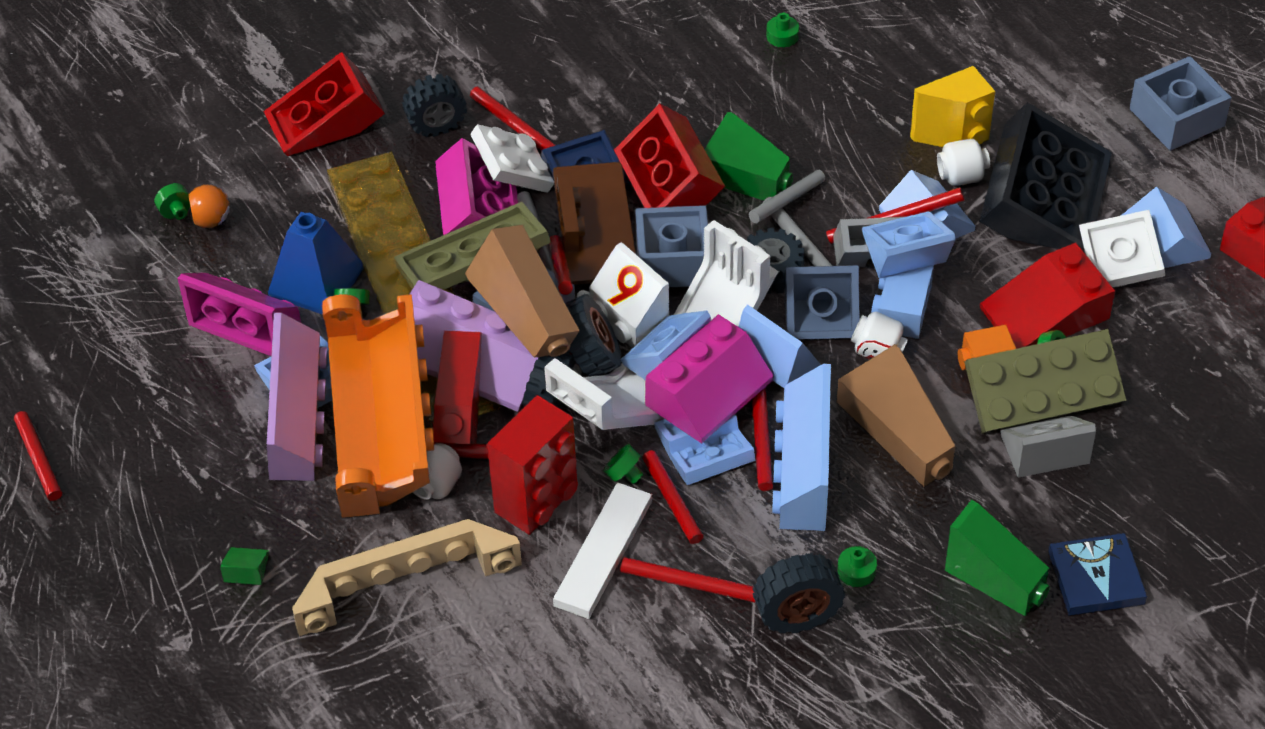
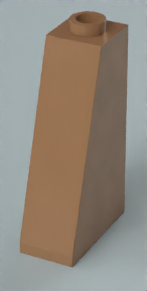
(522, 292)
(898, 414)

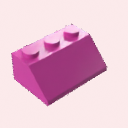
(468, 188)
(232, 310)
(707, 379)

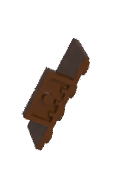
(591, 216)

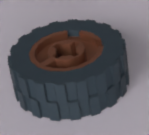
(595, 344)
(798, 593)

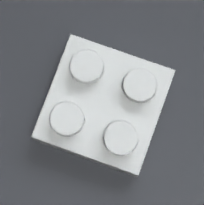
(512, 158)
(1124, 248)

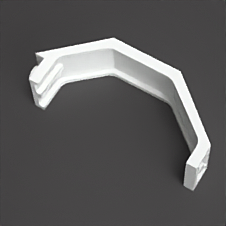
(727, 281)

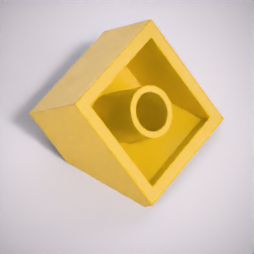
(953, 109)

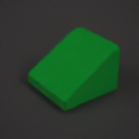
(244, 565)

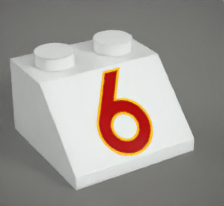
(630, 295)

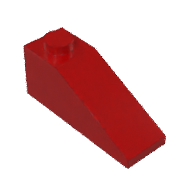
(458, 388)

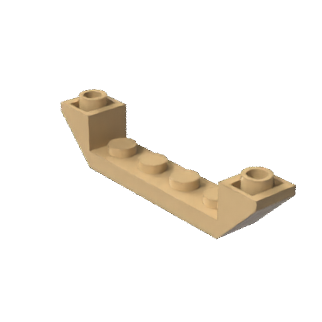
(494, 549)

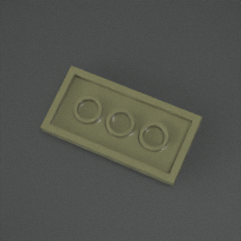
(448, 257)
(1045, 381)

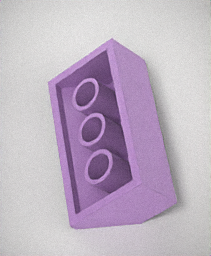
(504, 359)
(294, 401)

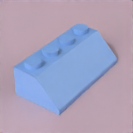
(804, 451)

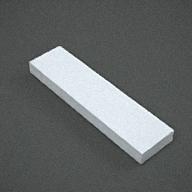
(602, 550)

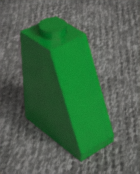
(748, 160)
(995, 560)

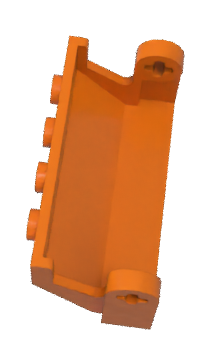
(377, 404)

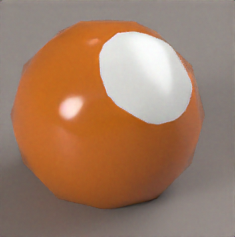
(208, 206)

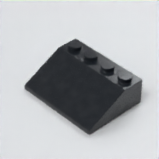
(1044, 181)

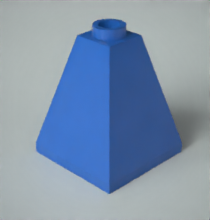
(313, 264)

